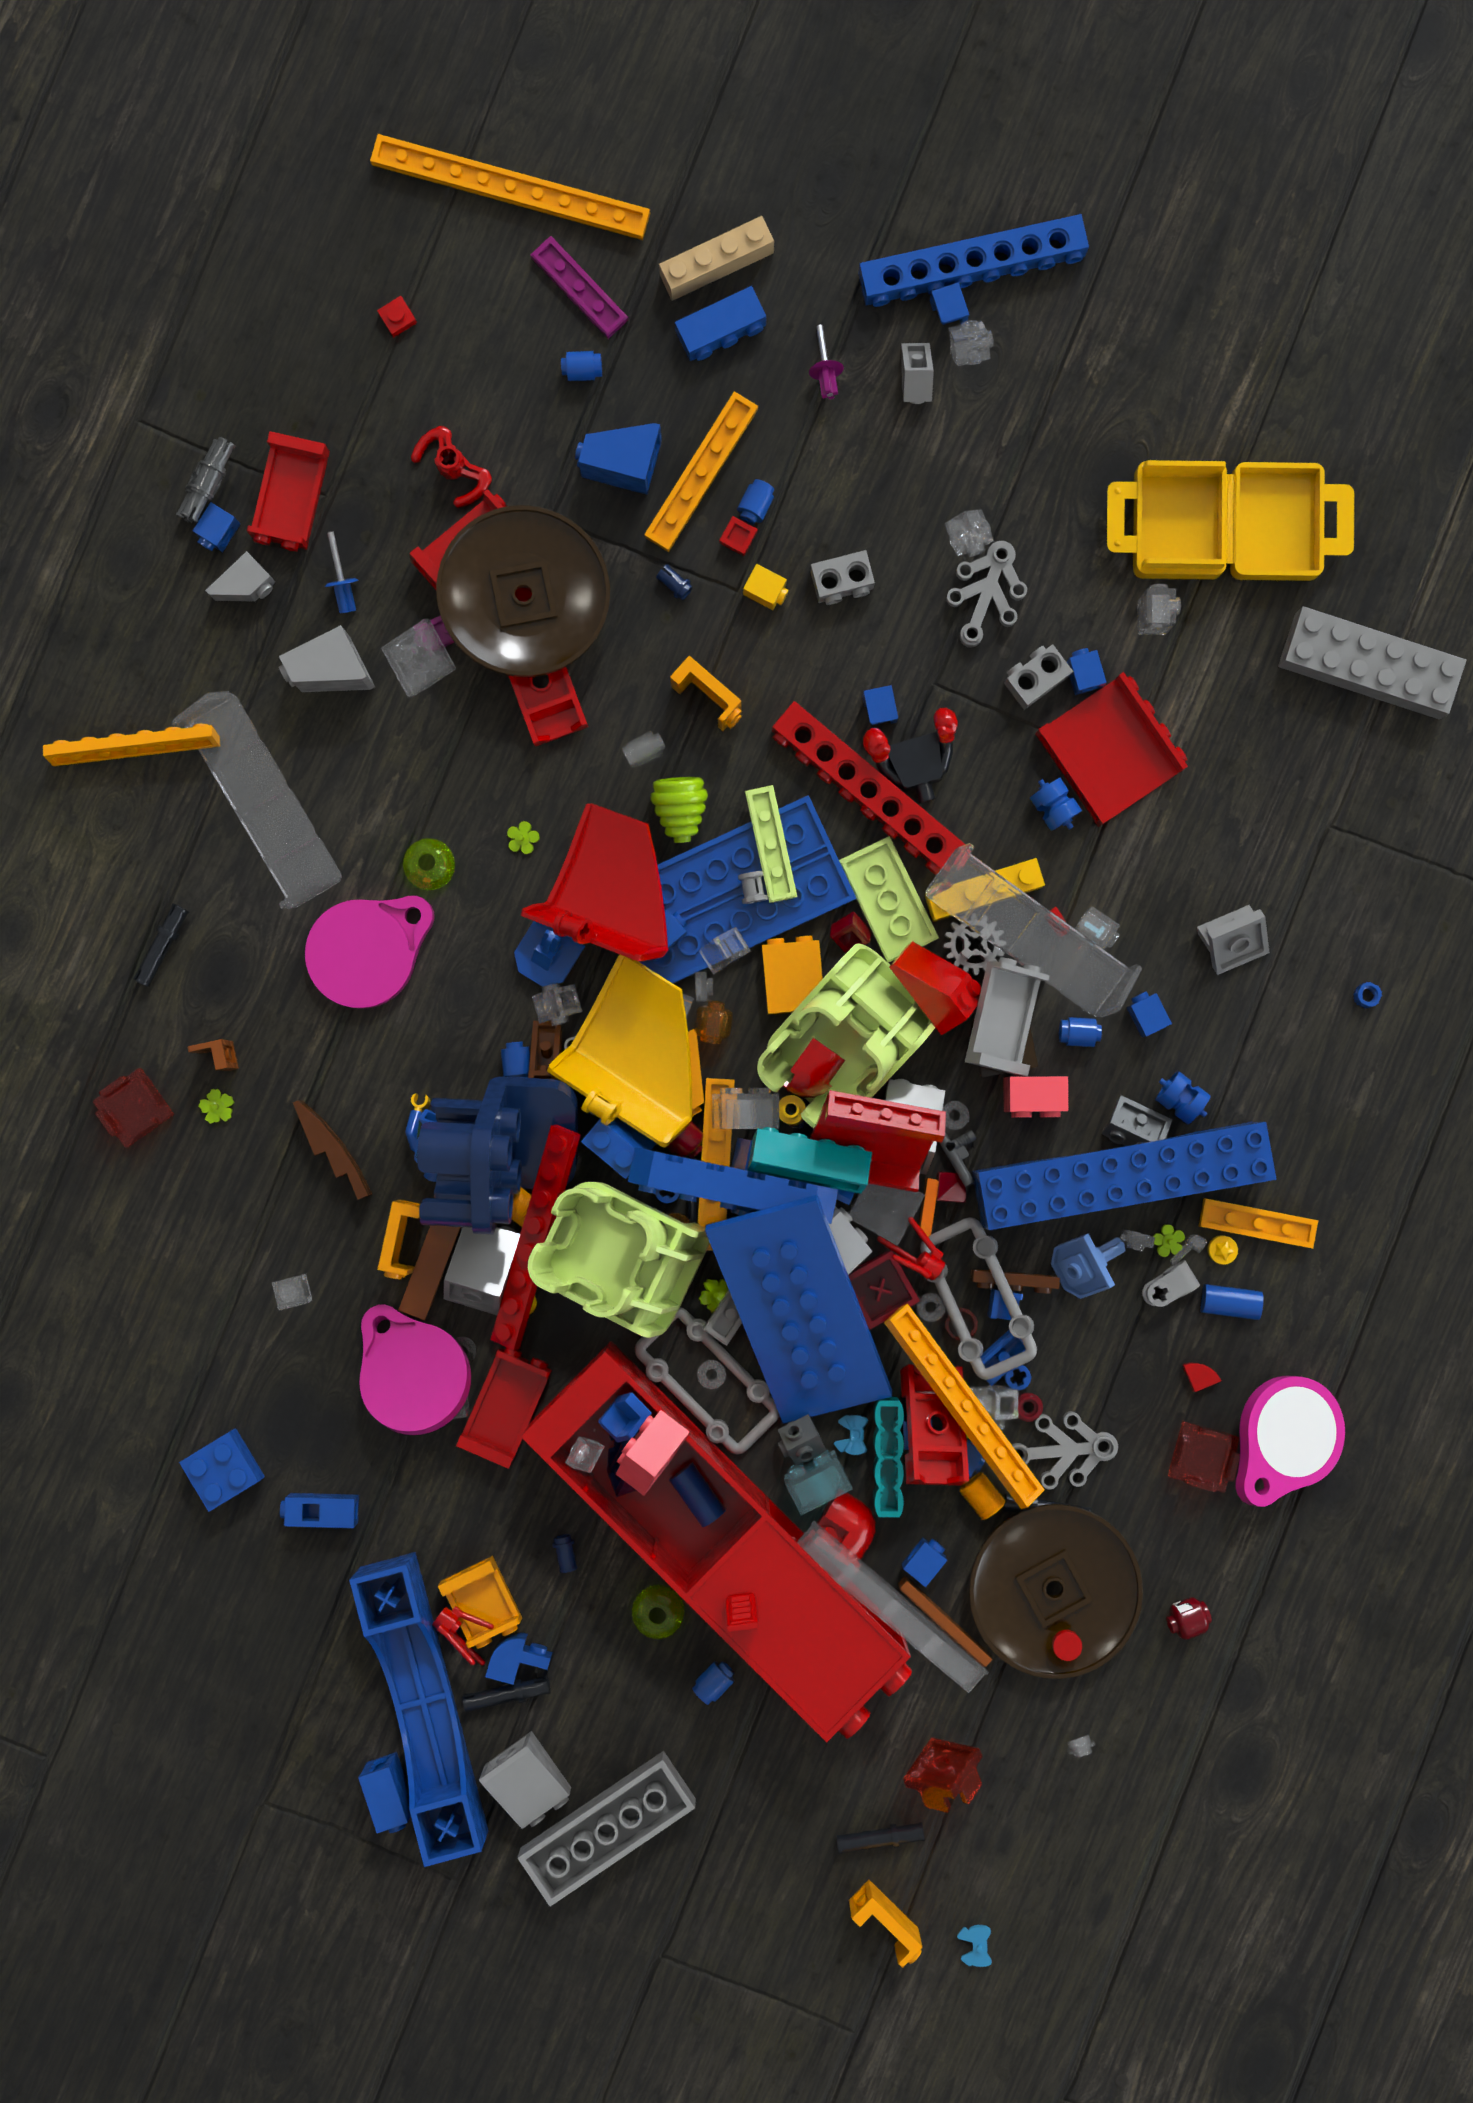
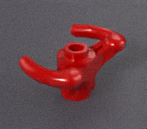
(449, 454)

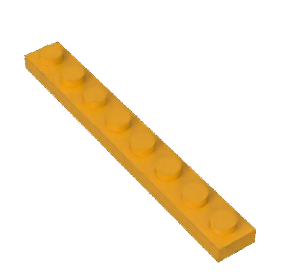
(964, 1406)

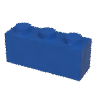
(721, 324)

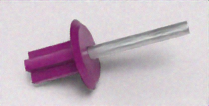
(826, 370)

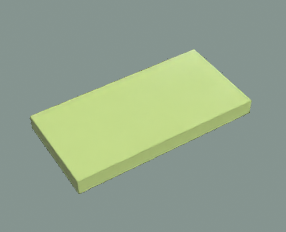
(888, 898)

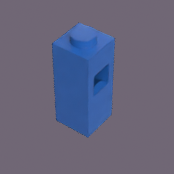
(320, 1510)

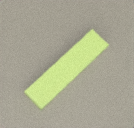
(771, 844)

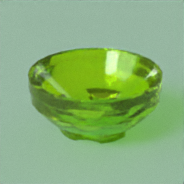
(443, 868)
(660, 1597)

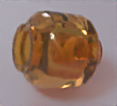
(713, 1022)

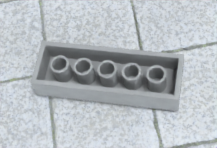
(1372, 663)
(606, 1828)

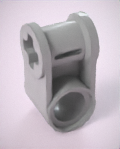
(1174, 1282)

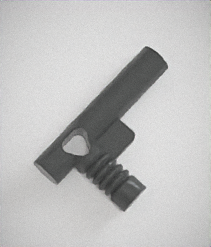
(959, 1154)

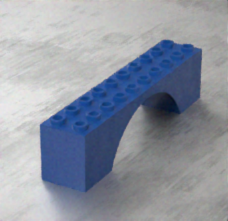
(1124, 1175)
(438, 1765)

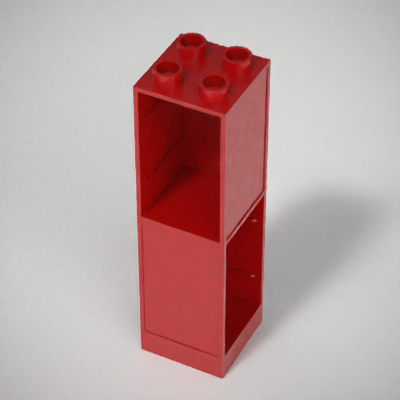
(812, 1635)

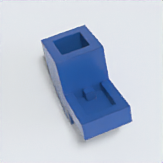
(512, 1652)

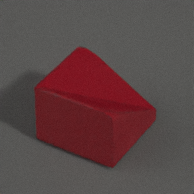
(850, 931)
(950, 1188)

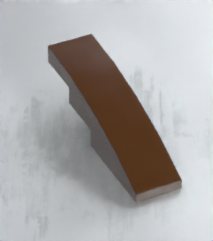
(324, 1140)

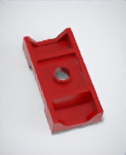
(549, 710)
(933, 1454)

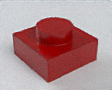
(397, 316)
(738, 536)

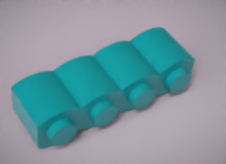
(887, 1464)

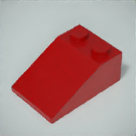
(937, 986)

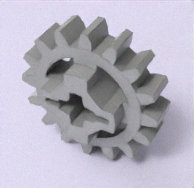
(960, 959)

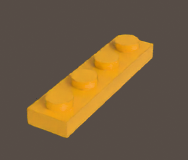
(1258, 1223)

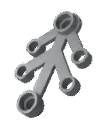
(989, 589)
(1069, 1450)

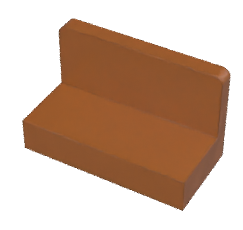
(222, 1051)

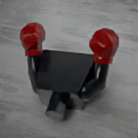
(917, 760)

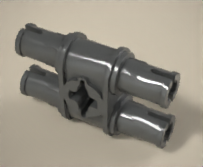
(205, 480)

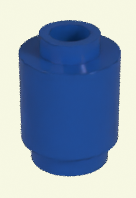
(581, 365)
(756, 502)
(1079, 1032)
(515, 1060)
(714, 1682)

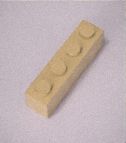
(716, 258)

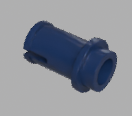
(673, 581)
(565, 1553)

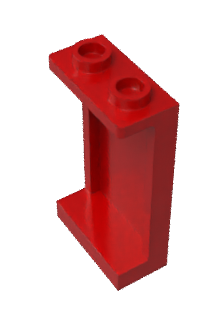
(289, 492)
(504, 1407)

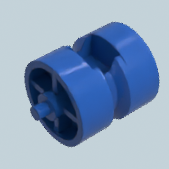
(1054, 802)
(1184, 1098)

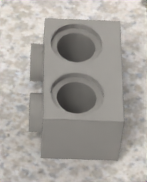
(839, 569)
(1041, 681)

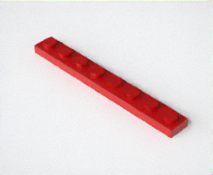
(548, 1186)

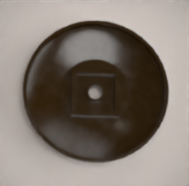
(515, 551)
(1097, 1595)

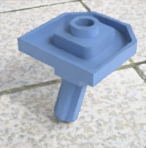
(1084, 1266)

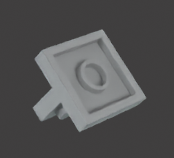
(1235, 938)

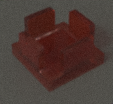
(131, 1107)
(1205, 1457)
(943, 1772)

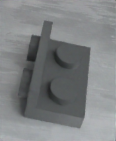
(1135, 1123)

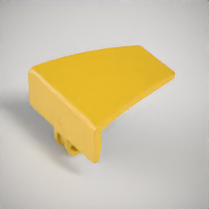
(633, 1054)

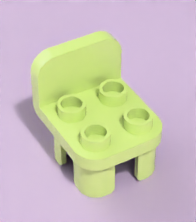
(860, 1016)
(618, 1257)

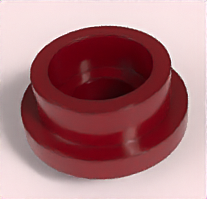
(1037, 1407)

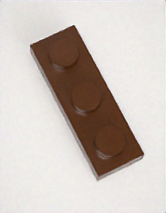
(1016, 1280)

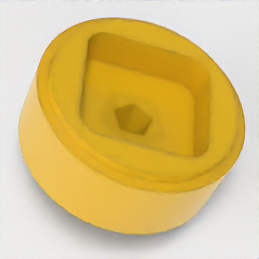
(1222, 1249)

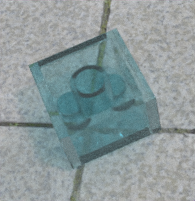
(817, 1481)

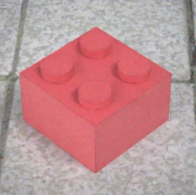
(1036, 1094)
(650, 1451)

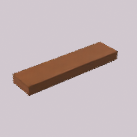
(429, 1271)
(944, 1621)

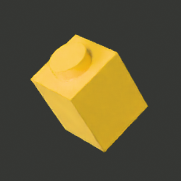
(765, 587)

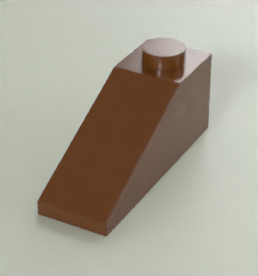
(545, 1047)

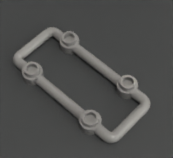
(1020, 1325)
(716, 1429)

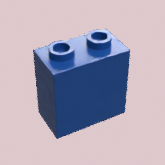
(386, 1793)

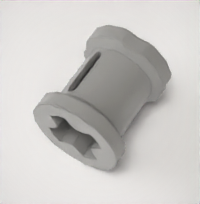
(752, 887)

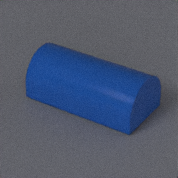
(1232, 1302)
(1001, 1350)
(697, 1495)

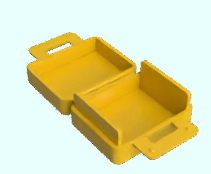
(1257, 519)

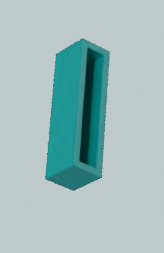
(809, 1160)

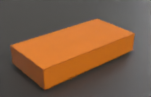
(928, 1205)

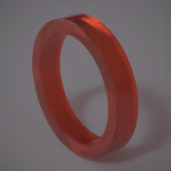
(974, 1319)

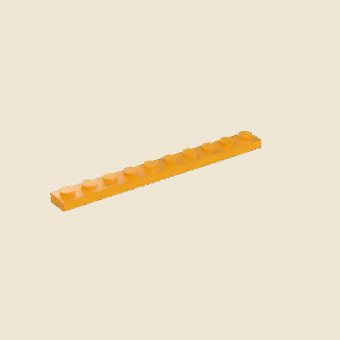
(510, 187)

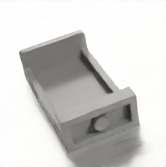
(1004, 1016)

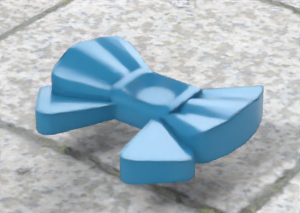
(855, 1444)
(978, 1936)

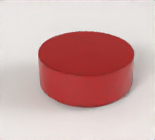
(1067, 1645)

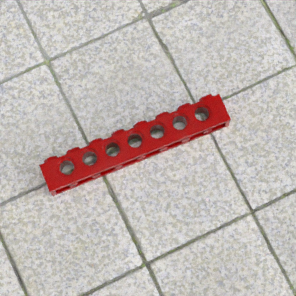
(798, 719)

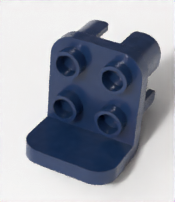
(490, 1149)

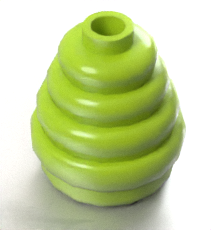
(679, 805)

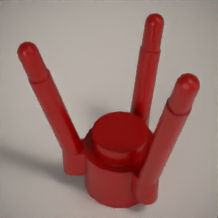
(926, 1264)
(448, 1623)

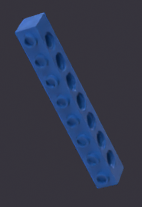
(1067, 230)

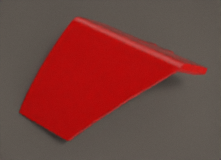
(608, 888)

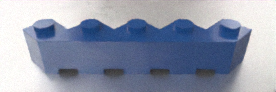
(721, 1183)

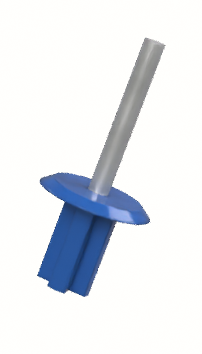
(342, 587)

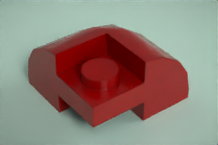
(814, 1071)
(849, 1523)

